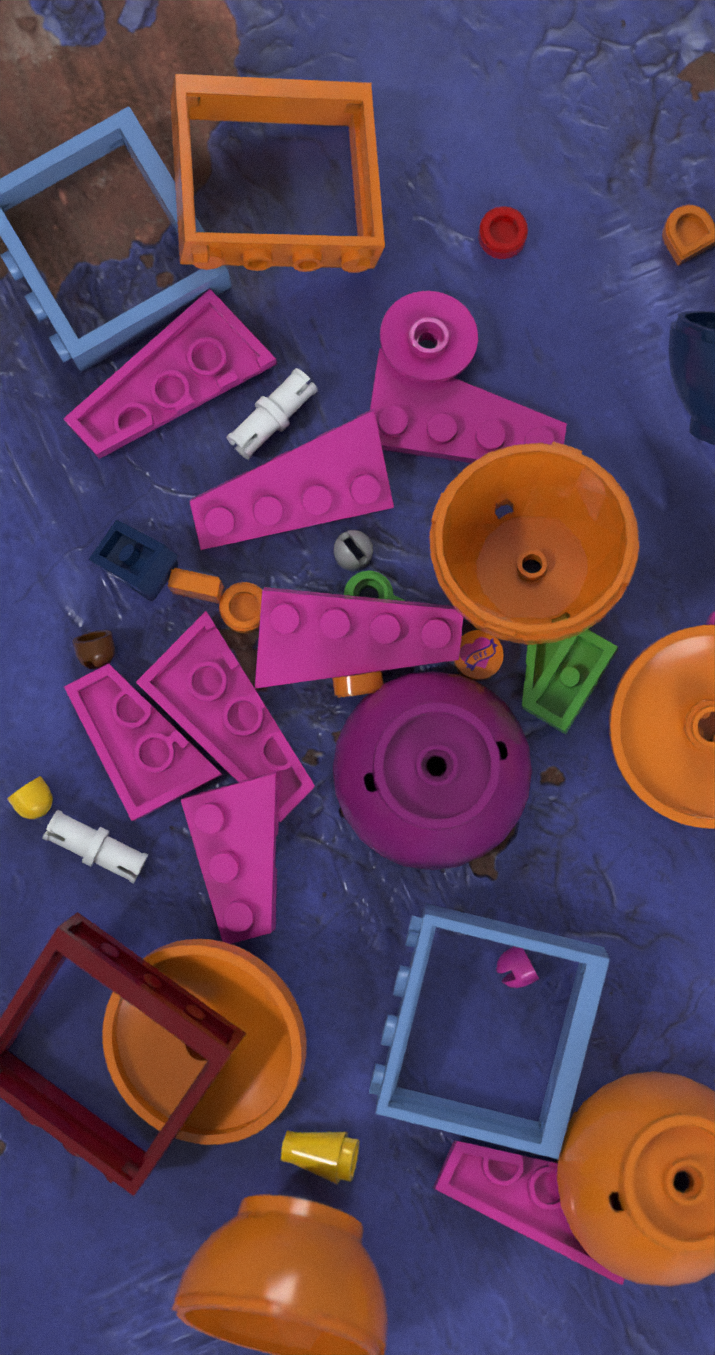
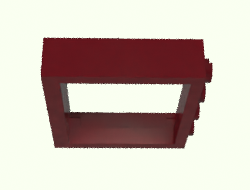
(149, 992)

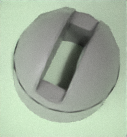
(346, 558)

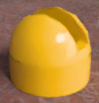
(32, 799)

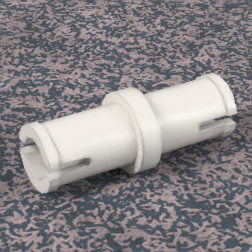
(272, 413)
(95, 846)

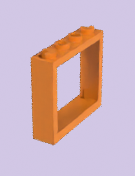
(288, 103)

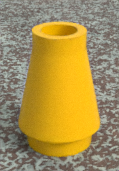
(322, 1153)

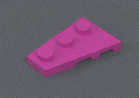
(136, 743)
(236, 850)

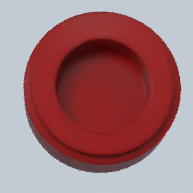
(503, 232)

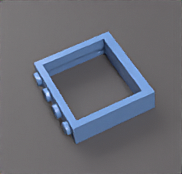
(56, 165)
(472, 1121)

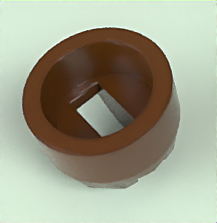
(94, 648)

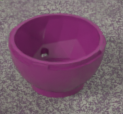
(425, 817)

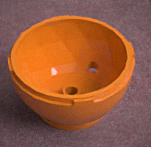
(563, 516)
(634, 1143)
(286, 1282)

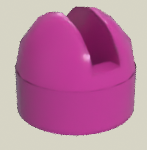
(522, 969)

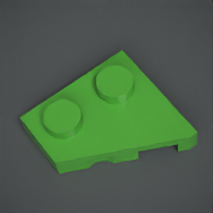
(564, 676)

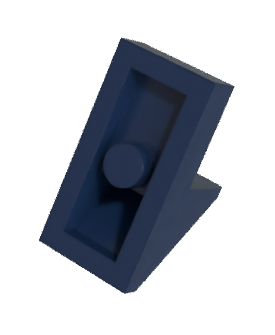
(135, 559)

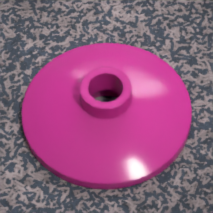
(431, 318)

